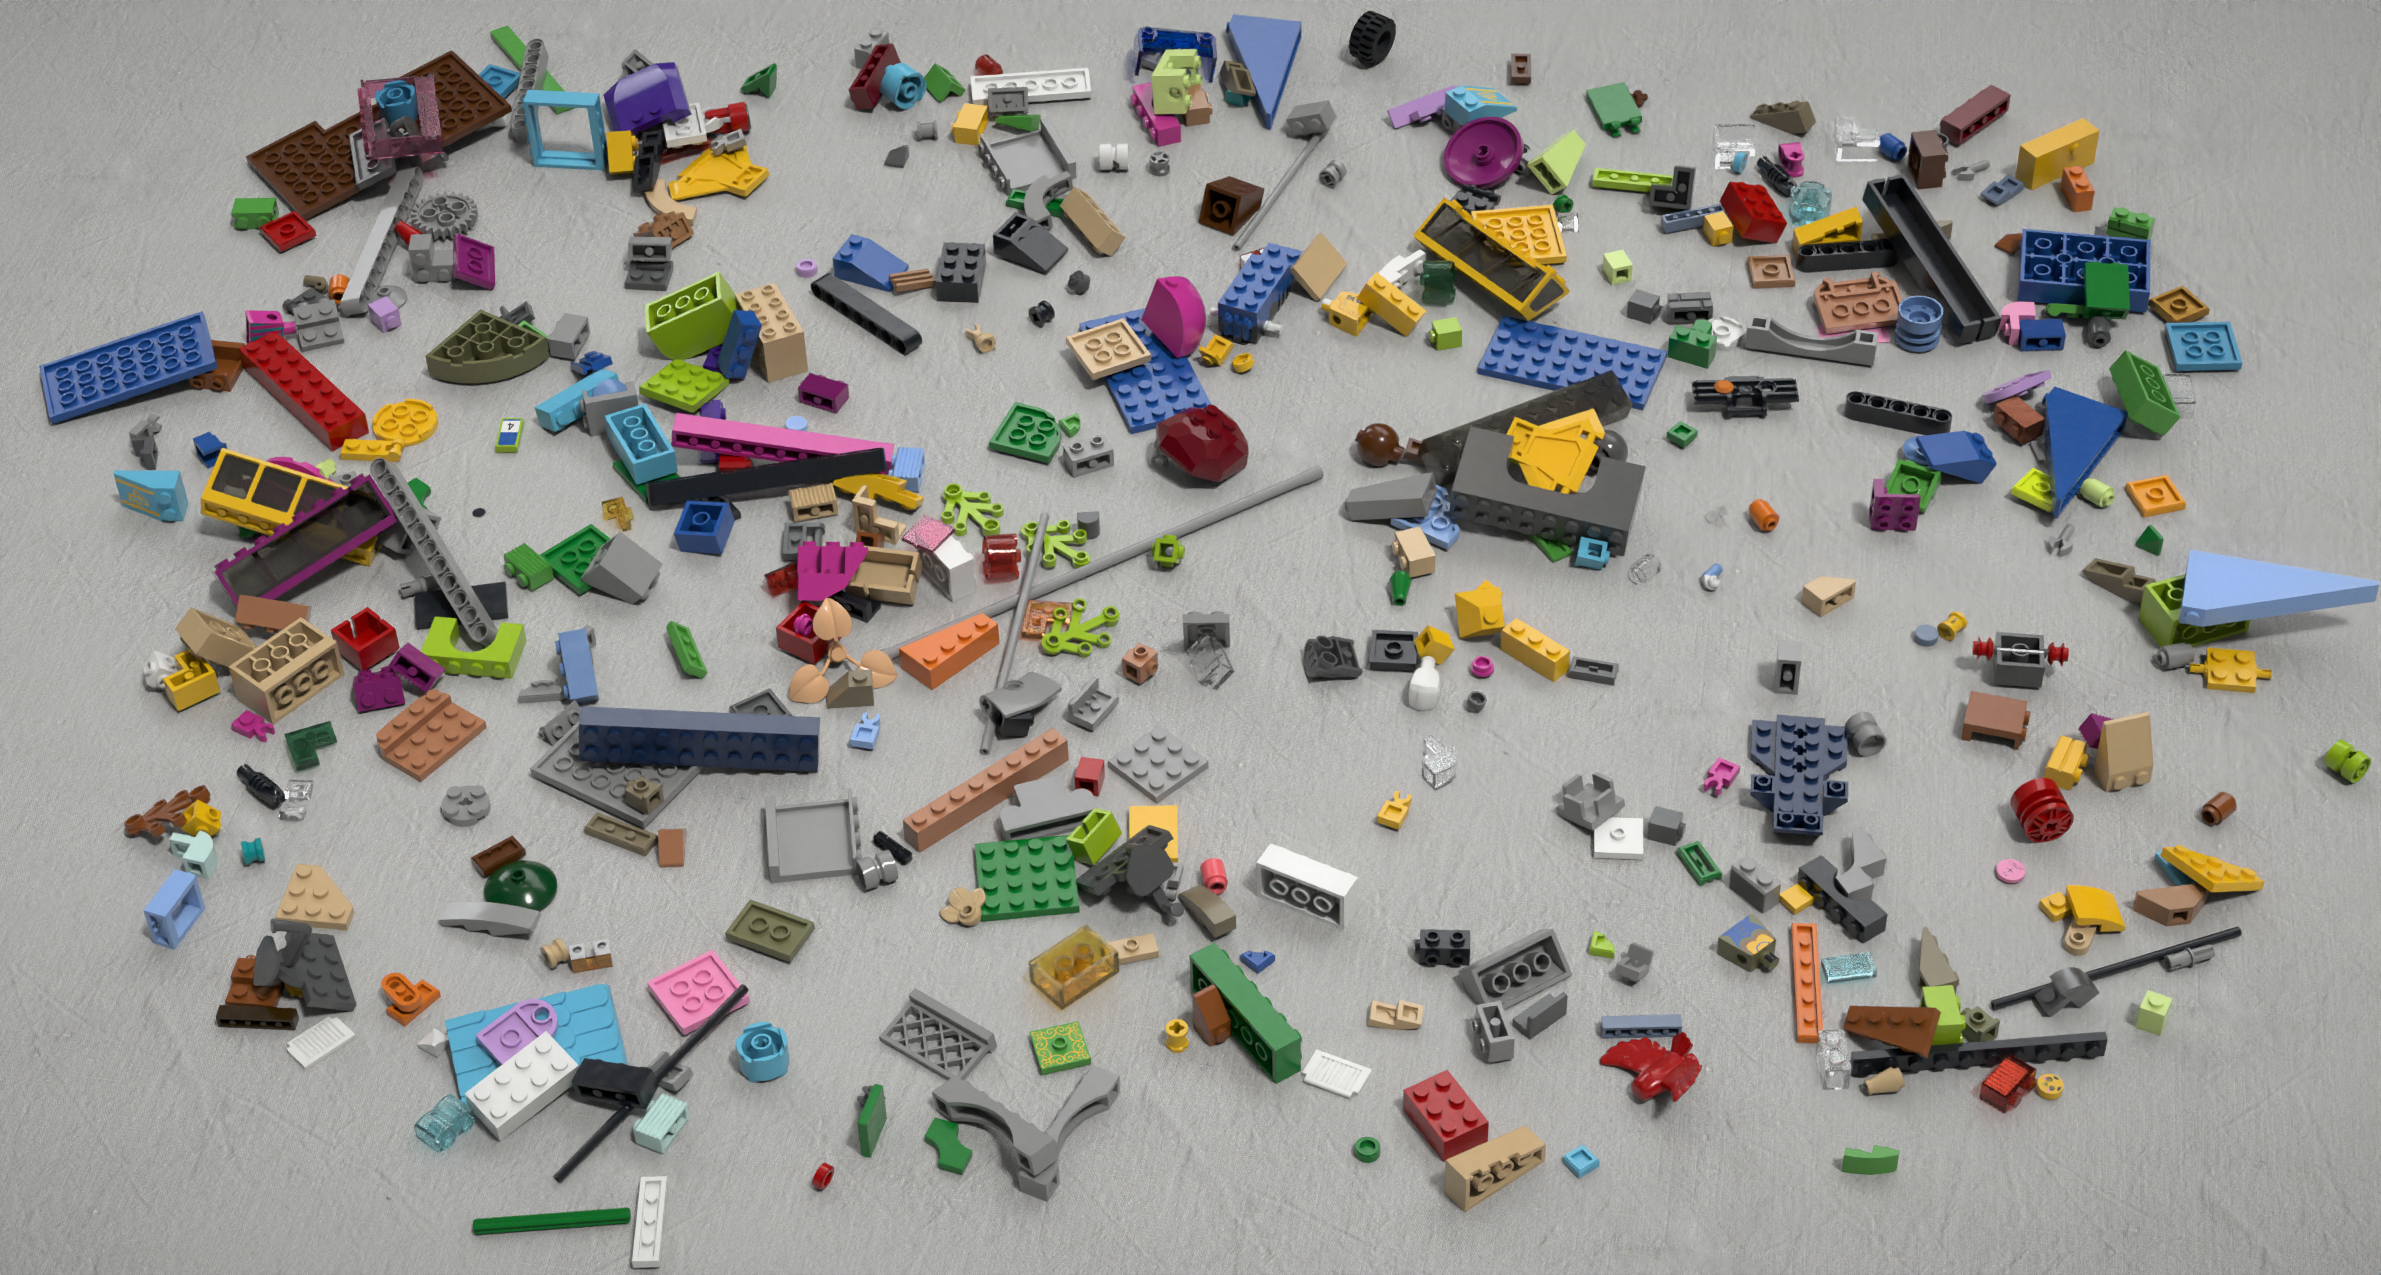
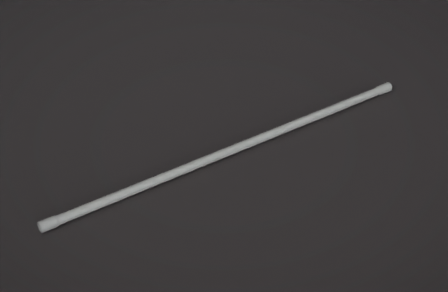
(1303, 478)

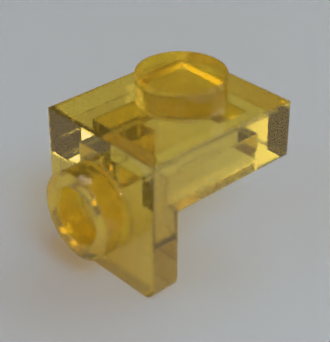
(617, 508)

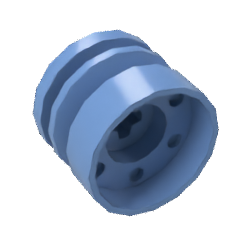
(1919, 323)

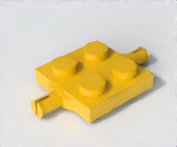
(2230, 670)

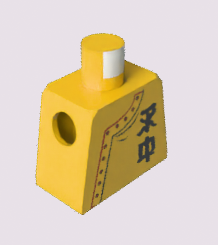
(1347, 313)

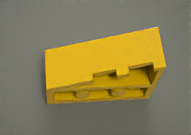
(1840, 227)

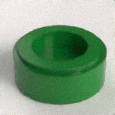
(1367, 1149)

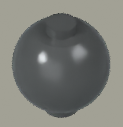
(1611, 446)

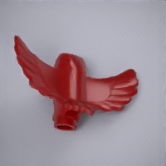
(1656, 1067)

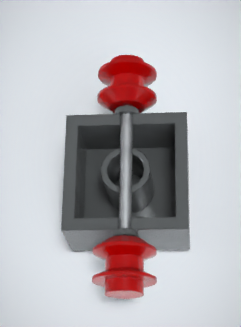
(2019, 657)

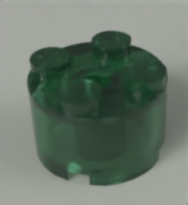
(1438, 281)

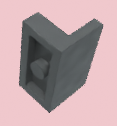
(1541, 1015)

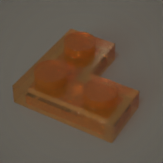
(1040, 614)

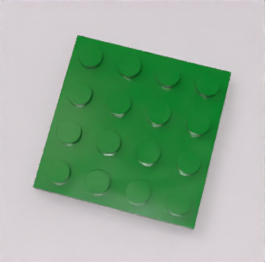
(1027, 878)

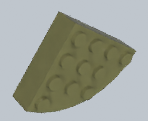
(486, 351)

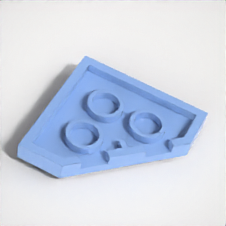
(1438, 525)

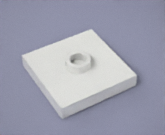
(1619, 839)

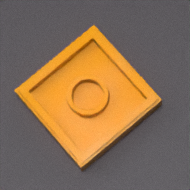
(2155, 496)

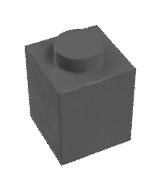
(1643, 306)
(1666, 826)

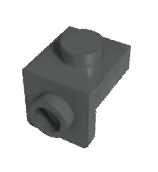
(521, 313)

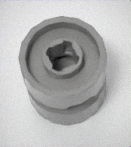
(1865, 734)
(874, 870)

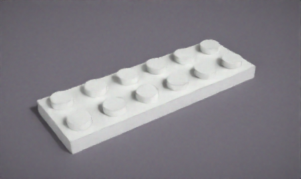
(1041, 85)

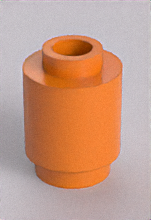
(337, 287)
(1763, 515)

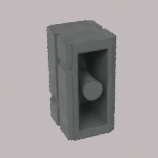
(1689, 307)

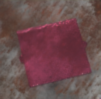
(928, 534)

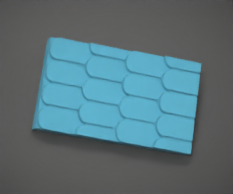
(585, 1030)

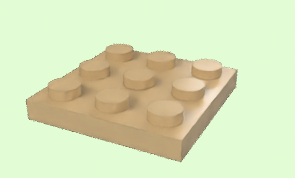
(1108, 349)

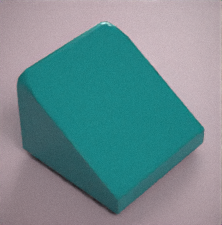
(1236, 99)

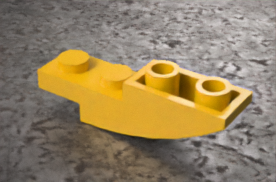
(887, 486)

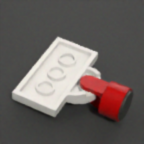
(694, 127)

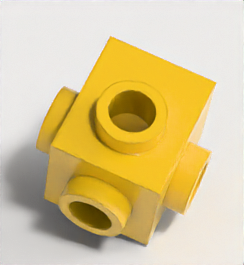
(201, 818)

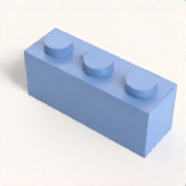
(577, 666)

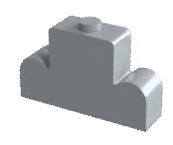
(1045, 810)

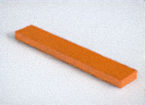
(1806, 982)

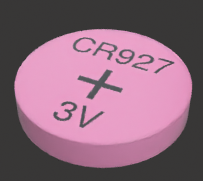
(2010, 871)

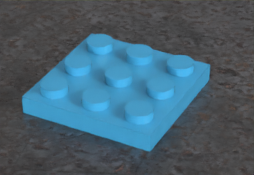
(2203, 346)

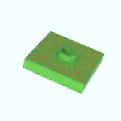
(1060, 1047)

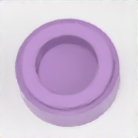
(806, 268)

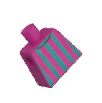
(264, 322)

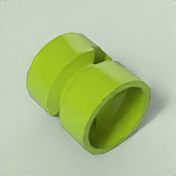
(2345, 759)

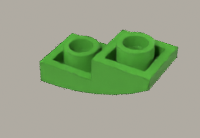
(1880, 1161)

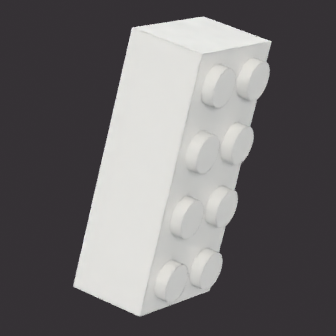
(1307, 886)
(522, 1086)

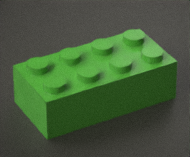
(2144, 393)

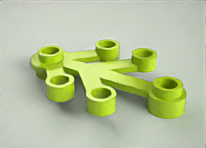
(954, 494)
(1057, 542)
(1078, 631)

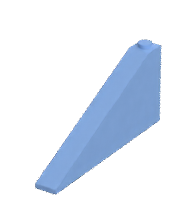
(2240, 589)

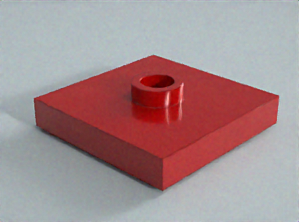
(287, 231)

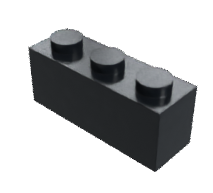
(615, 1083)

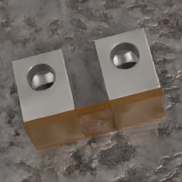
(582, 963)

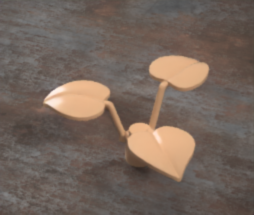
(829, 623)

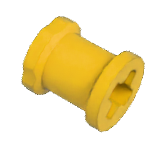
(1952, 625)
(1177, 1032)

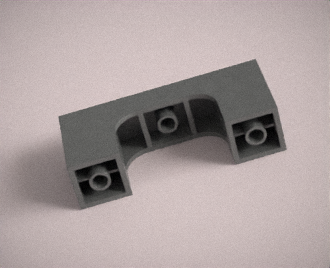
(1492, 497)

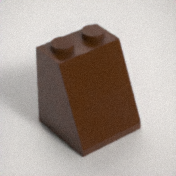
(1229, 204)

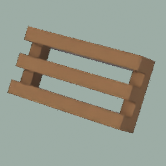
(912, 280)

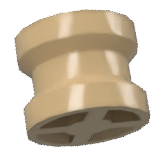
(555, 953)

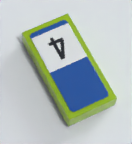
(509, 435)

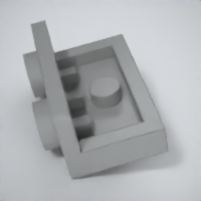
(1007, 100)
(1091, 705)

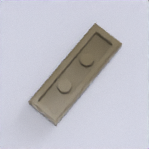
(621, 834)

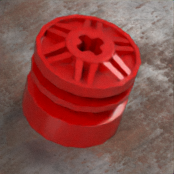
(2041, 810)

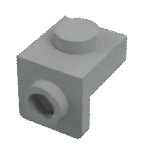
(1636, 963)
(676, 1077)

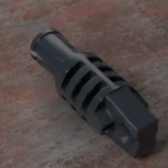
(1776, 175)
(261, 785)

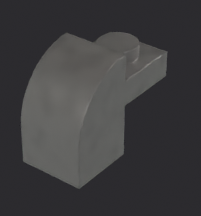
(2066, 986)

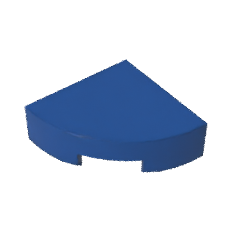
(1257, 960)

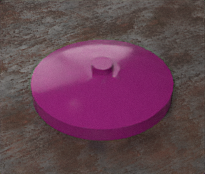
(1483, 152)

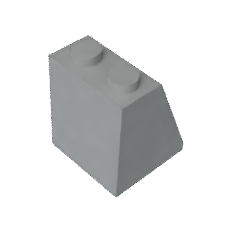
(623, 569)

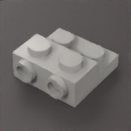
(318, 324)

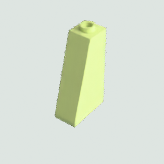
(1558, 161)

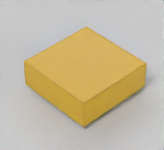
(1796, 898)

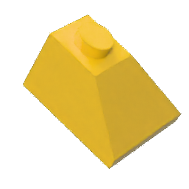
(1479, 612)

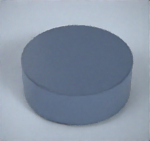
(1926, 635)

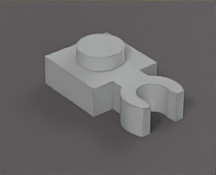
(730, 142)
(146, 428)

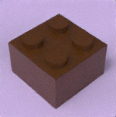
(1927, 159)

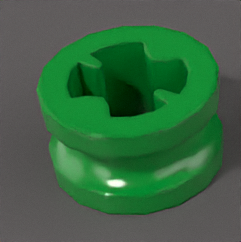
(1563, 204)

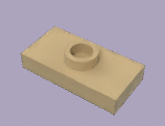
(1136, 948)

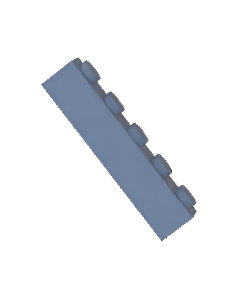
(1688, 219)
(1640, 1026)

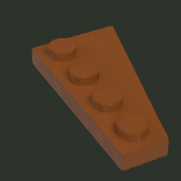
(1902, 1027)

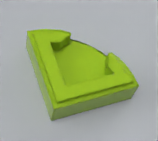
(1601, 946)

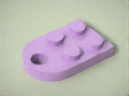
(2017, 386)
(517, 1029)

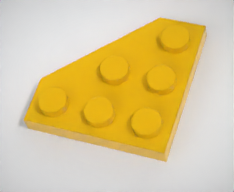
(2212, 872)

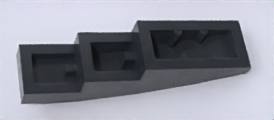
(648, 160)

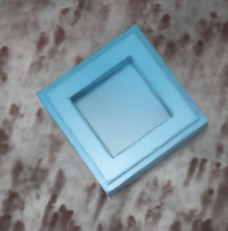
(1580, 1161)

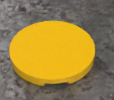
(408, 420)

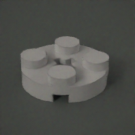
(457, 797)

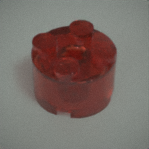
(1001, 556)

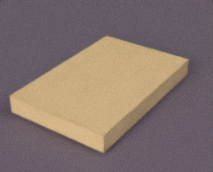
(1318, 266)

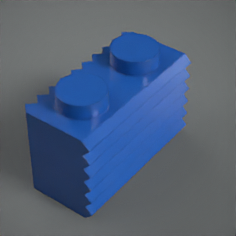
(2041, 335)

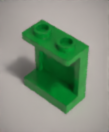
(2106, 290)

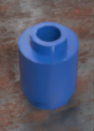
(1892, 146)

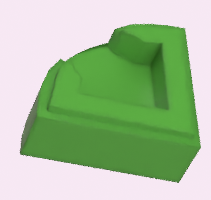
(1070, 424)

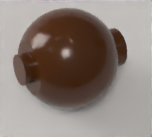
(1379, 445)

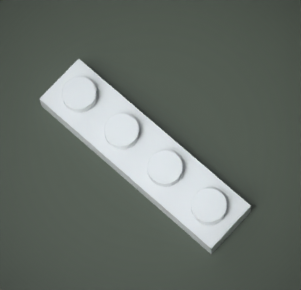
(650, 1222)

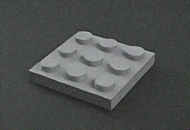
(1158, 764)

